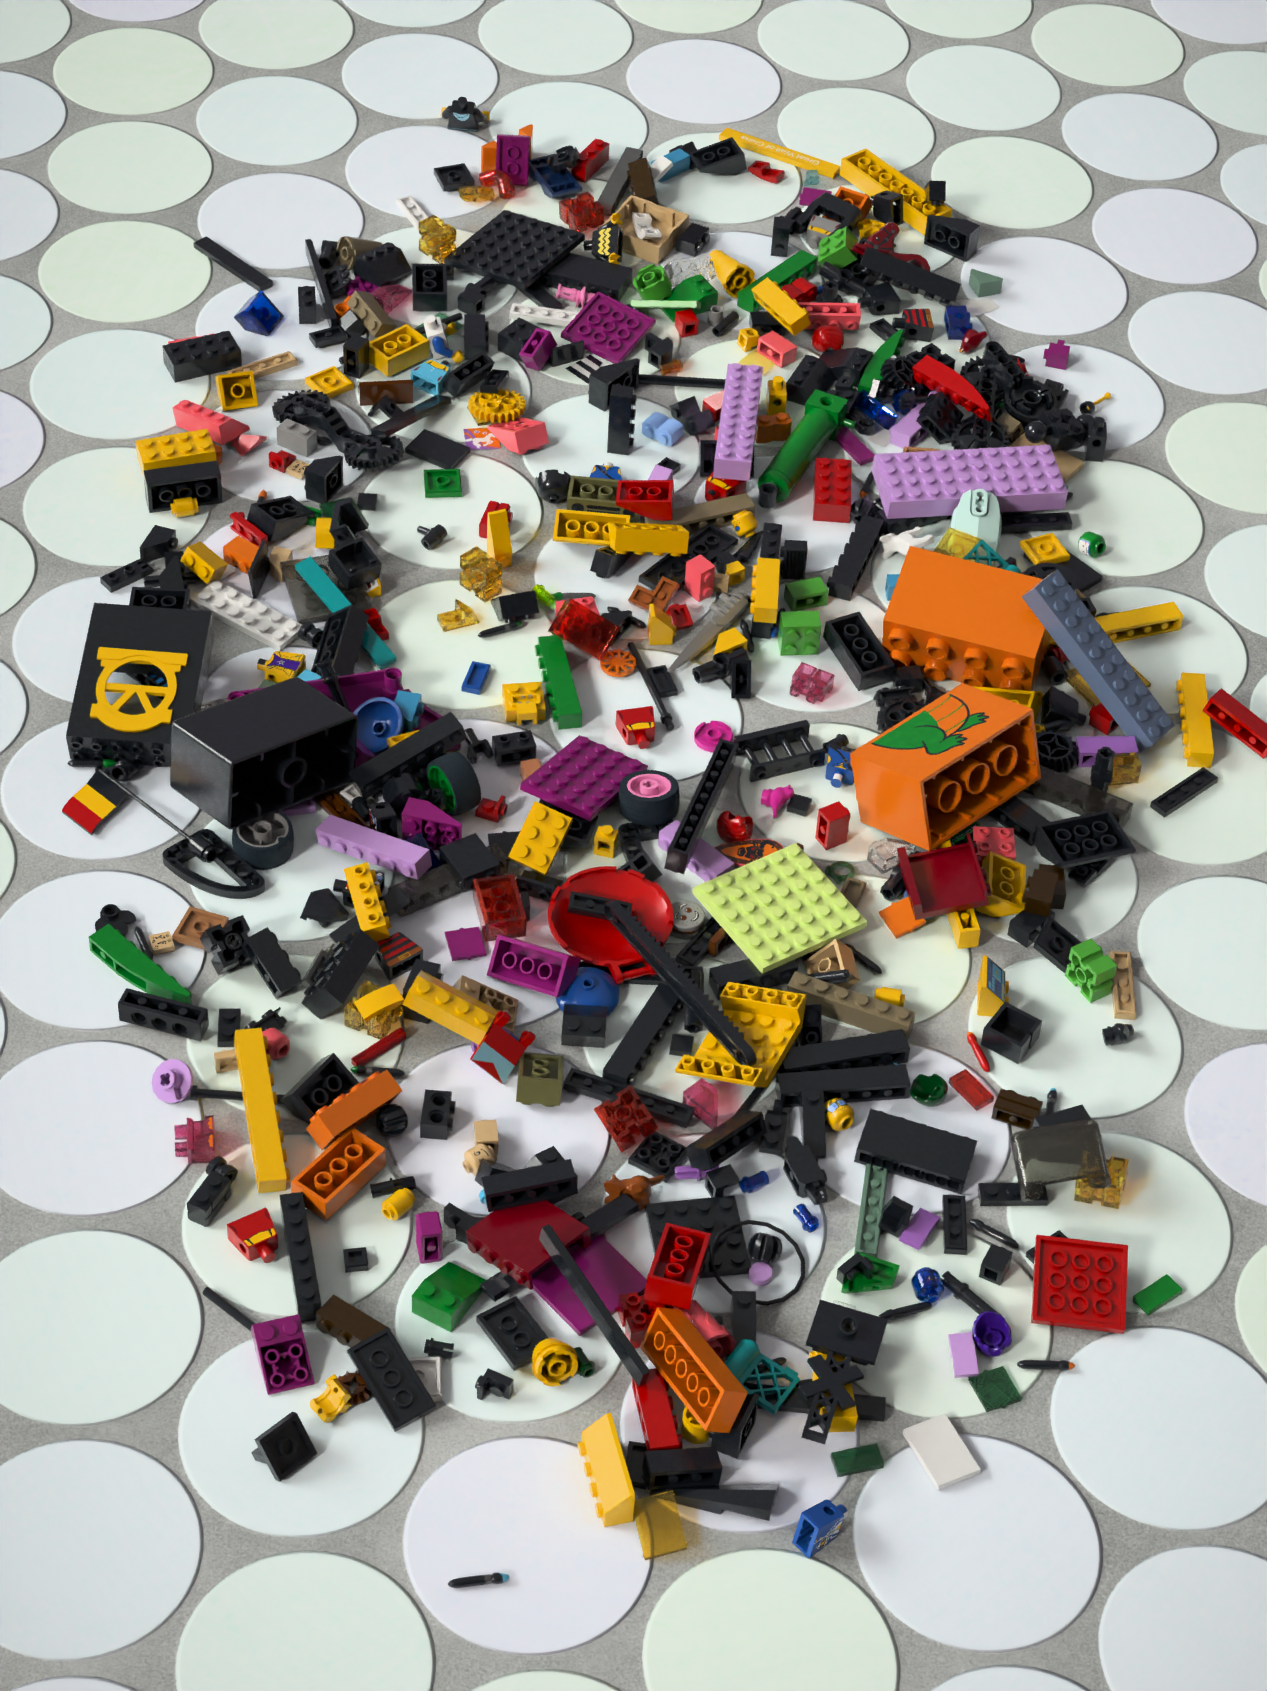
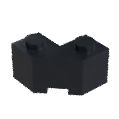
(691, 417)

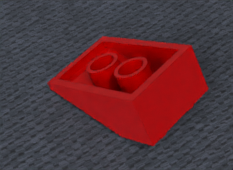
(647, 498)

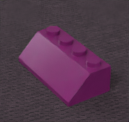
(532, 966)

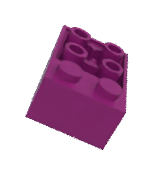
(431, 822)
(282, 1354)

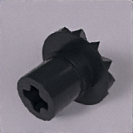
(829, 293)

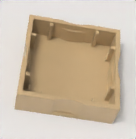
(668, 221)

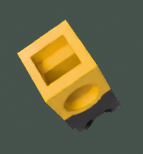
(749, 337)
(729, 565)

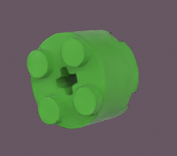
(653, 283)

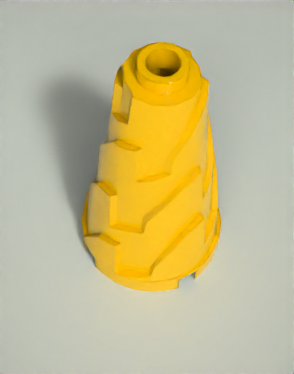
(731, 273)

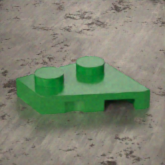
(883, 1277)

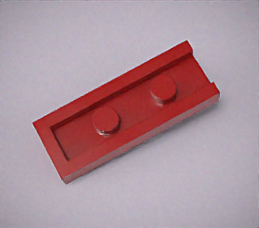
(247, 530)

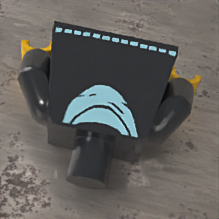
(464, 115)

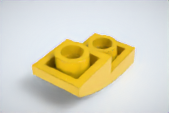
(379, 1000)

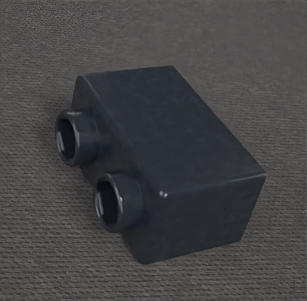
(262, 752)

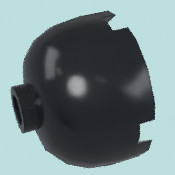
(553, 485)

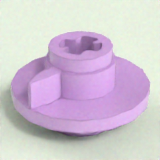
(172, 1081)

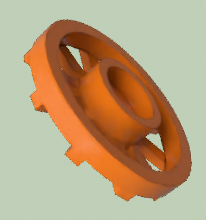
(618, 663)

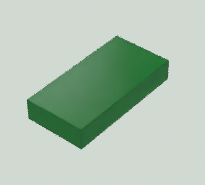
(1157, 1294)

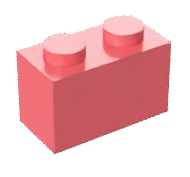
(777, 349)
(699, 578)

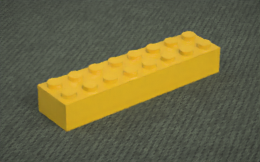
(875, 175)

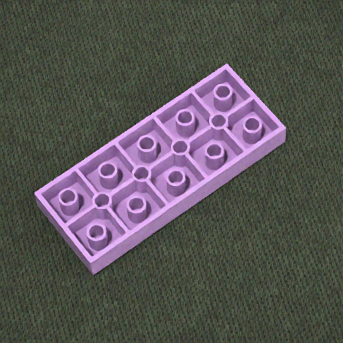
(935, 480)

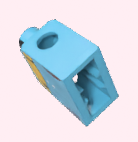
(431, 376)

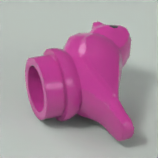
(776, 798)

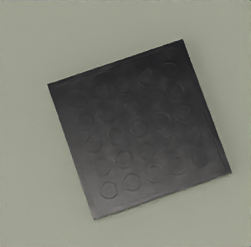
(514, 249)

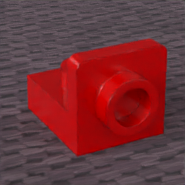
(281, 460)
(680, 616)
(491, 809)

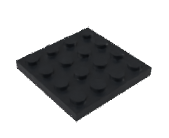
(709, 1216)

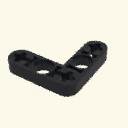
(635, 839)

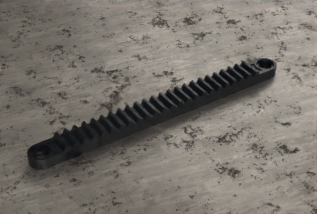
(680, 983)

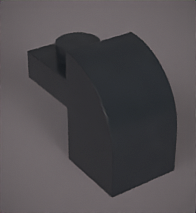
(658, 350)

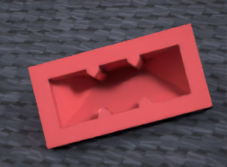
(246, 443)

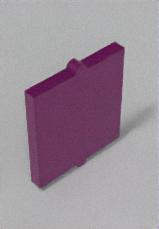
(810, 194)
(465, 943)

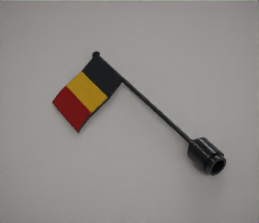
(104, 795)

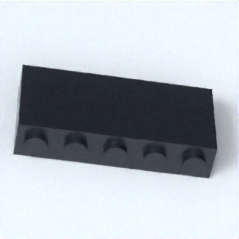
(596, 275)
(916, 1151)

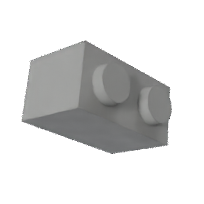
(296, 437)

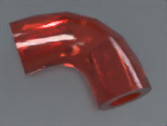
(499, 179)

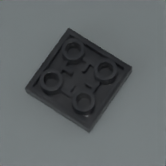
(658, 1155)

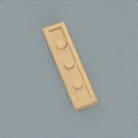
(268, 365)
(1123, 986)

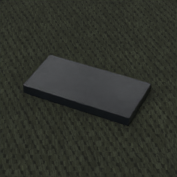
(1085, 574)
(391, 1379)

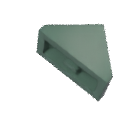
(984, 283)

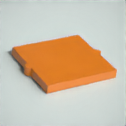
(900, 918)

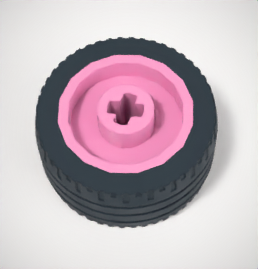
(649, 797)

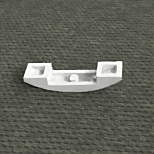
(643, 226)

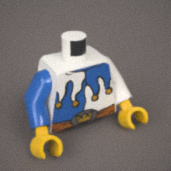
(438, 340)

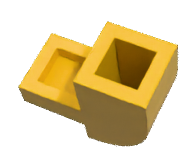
(323, 536)

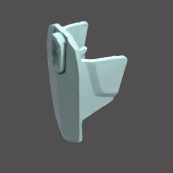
(979, 519)

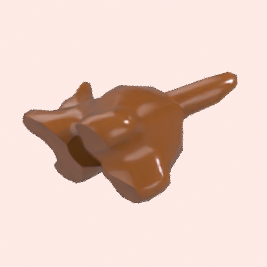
(637, 1188)

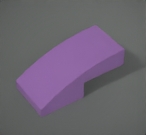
(919, 1229)

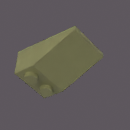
(539, 1079)

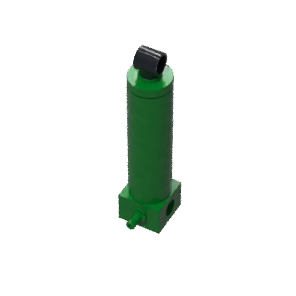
(821, 422)

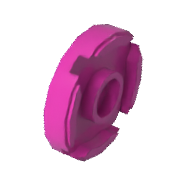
(708, 735)

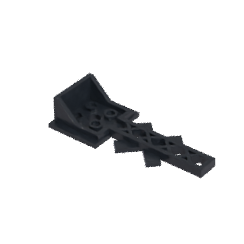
(846, 1334)

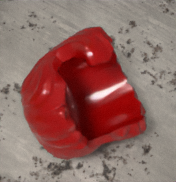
(826, 337)
(734, 828)

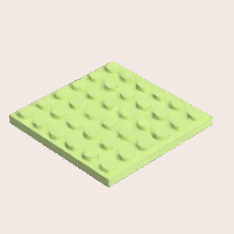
(779, 907)

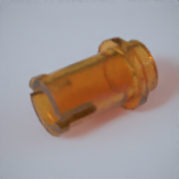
(675, 365)

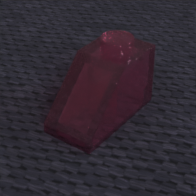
(705, 1100)

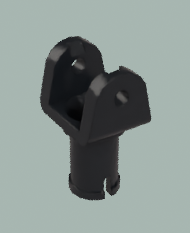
(476, 746)

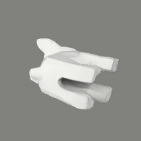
(900, 543)

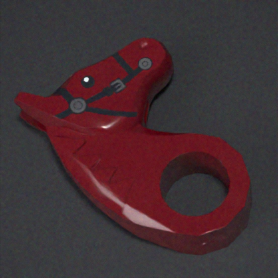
(884, 242)

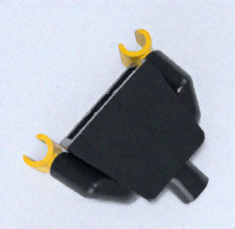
(1058, 711)

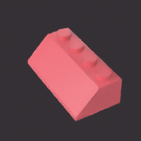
(195, 417)

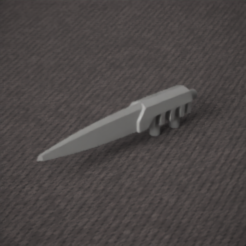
(720, 621)

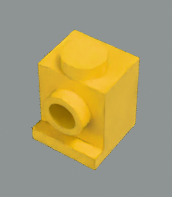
(607, 836)

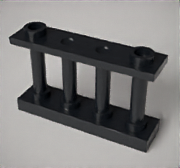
(774, 737)

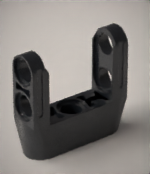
(832, 208)

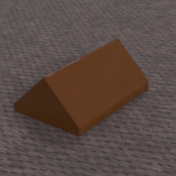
(397, 390)

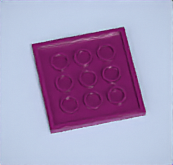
(608, 328)
(607, 1273)

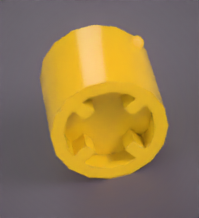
(692, 1430)

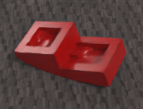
(763, 171)
(376, 623)

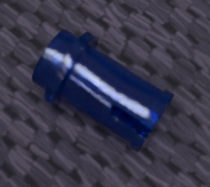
(747, 1184)
(808, 1221)

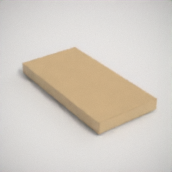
(1067, 463)

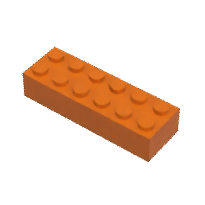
(693, 1370)

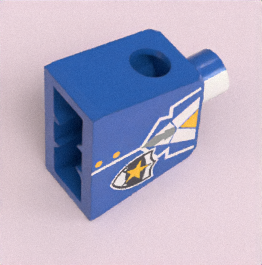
(818, 1527)

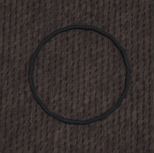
(759, 1302)

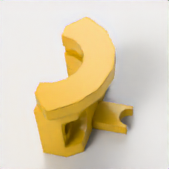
(331, 1401)

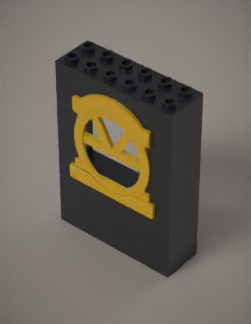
(138, 642)

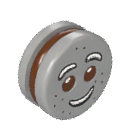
(688, 919)

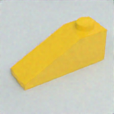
(499, 537)

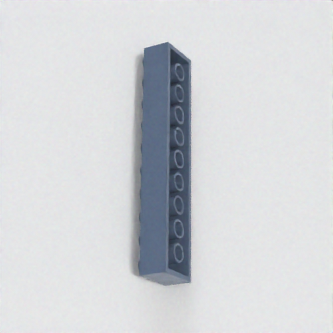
(1098, 660)

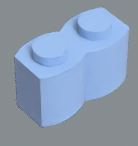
(662, 429)

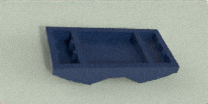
(553, 183)

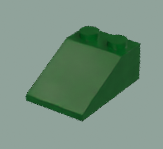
(693, 289)
(446, 1295)

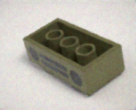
(597, 496)

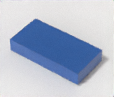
(476, 678)

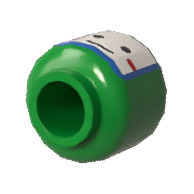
(1091, 544)

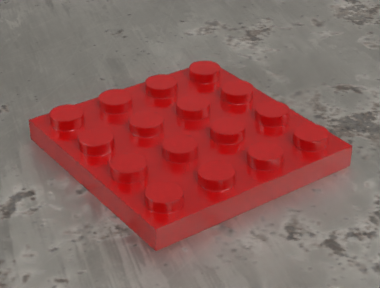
(1079, 1284)

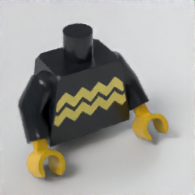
(607, 241)

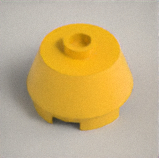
(553, 1361)

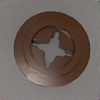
(360, 1393)

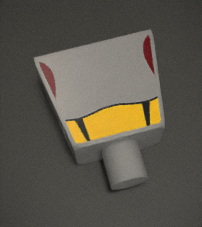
(819, 229)

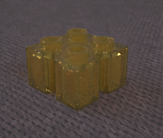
(436, 238)
(481, 574)
(377, 1026)
(1108, 1196)

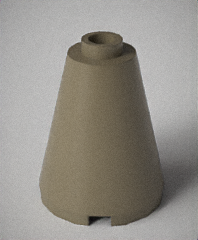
(352, 247)

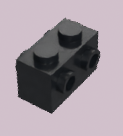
(513, 748)

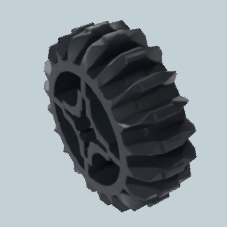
(900, 374)
(1056, 751)

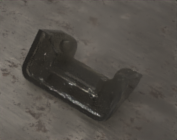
(1059, 1155)

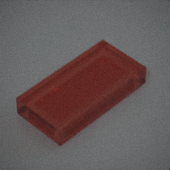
(971, 1089)

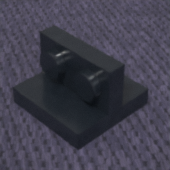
(284, 1446)

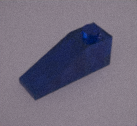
(876, 410)

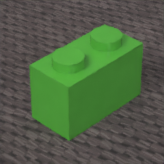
(805, 594)

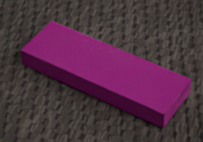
(854, 447)

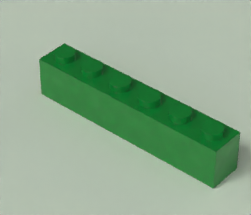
(799, 265)
(559, 682)

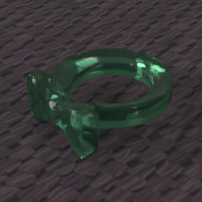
(839, 878)

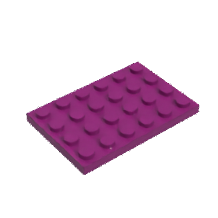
(581, 777)

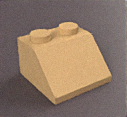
(832, 958)

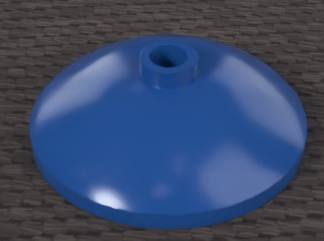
(373, 717)
(601, 992)

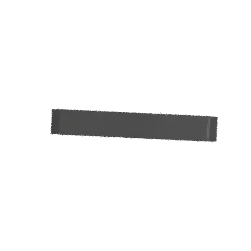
(618, 181)

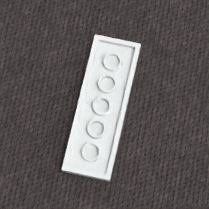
(247, 615)

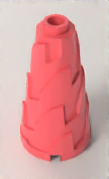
(715, 1334)

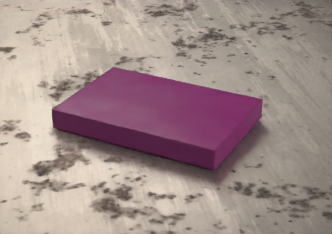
(513, 157)

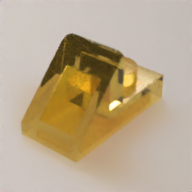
(458, 618)

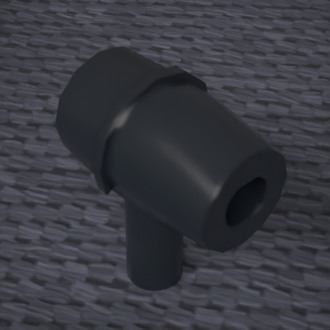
(432, 536)

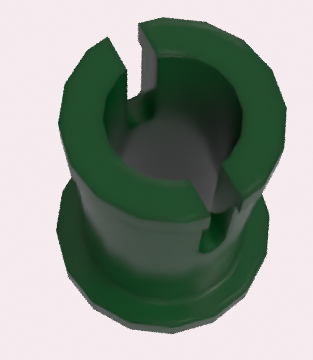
(585, 1367)

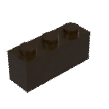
(642, 180)
(346, 1322)

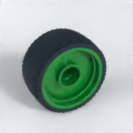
(458, 780)

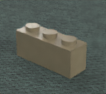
(371, 313)

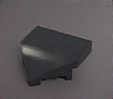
(324, 908)

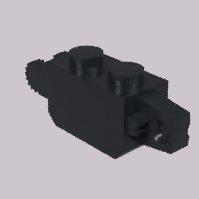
(804, 1172)

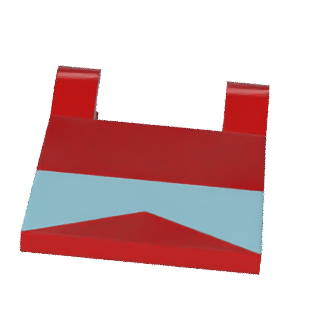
(499, 1050)

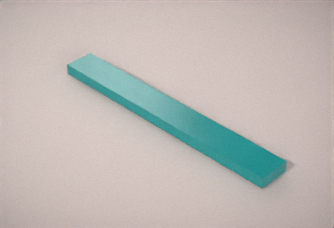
(335, 601)

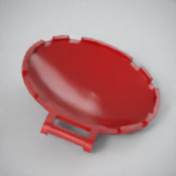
(597, 939)

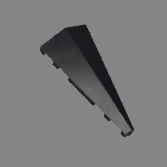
(745, 1499)

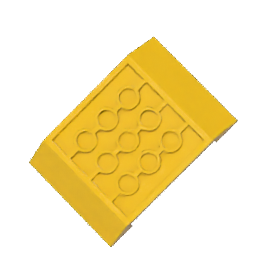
(769, 1025)

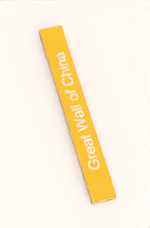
(781, 153)

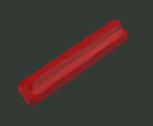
(379, 1047)

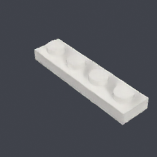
(542, 314)

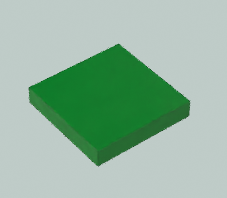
(442, 483)

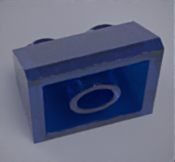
(259, 315)

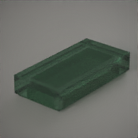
(857, 1460)

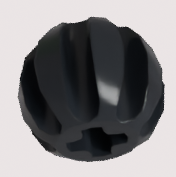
(860, 508)
(391, 1120)
(765, 1248)

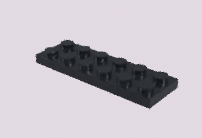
(707, 542)

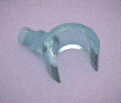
(811, 178)

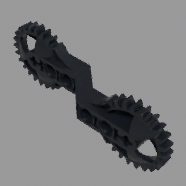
(980, 436)
(359, 449)

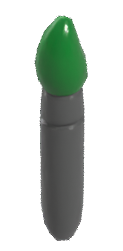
(559, 596)

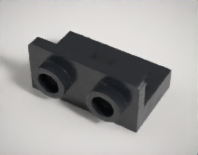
(537, 885)

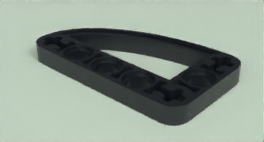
(176, 855)

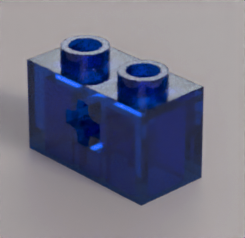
(956, 321)

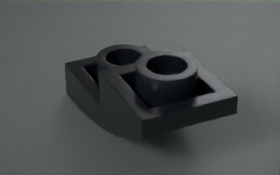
(1087, 872)

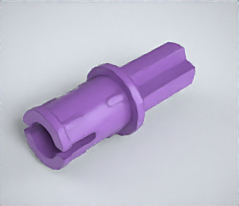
(687, 1172)

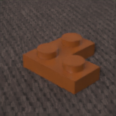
(660, 596)

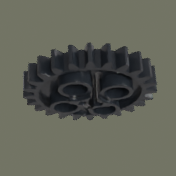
(897, 711)

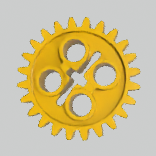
(498, 406)

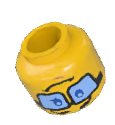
(838, 1114)

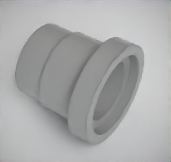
(715, 316)

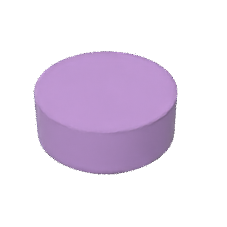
(760, 1273)

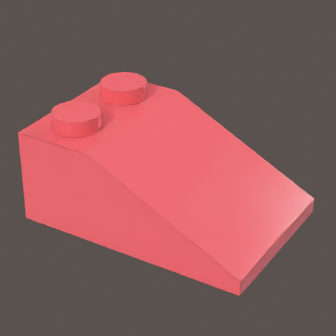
(520, 434)

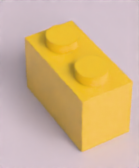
(204, 562)

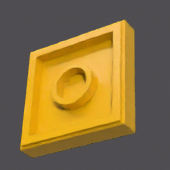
(329, 381)
(1044, 549)

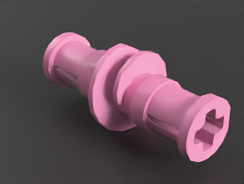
(574, 295)

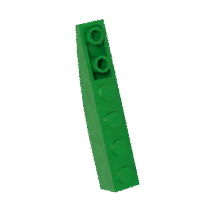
(890, 347)
(134, 965)

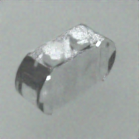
(687, 267)

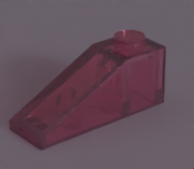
(390, 296)

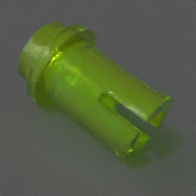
(544, 595)

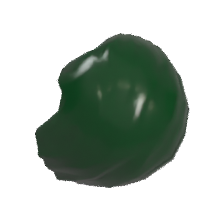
(929, 1090)

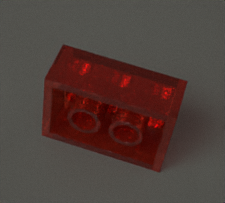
(583, 629)
(499, 907)

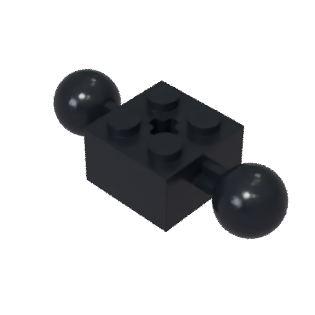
(1058, 429)

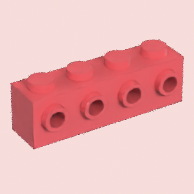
(843, 315)

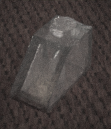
(884, 855)

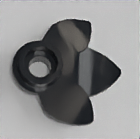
(116, 918)

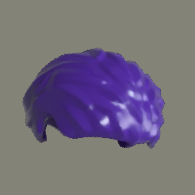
(991, 1334)

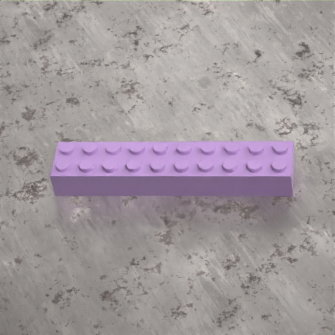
(738, 422)

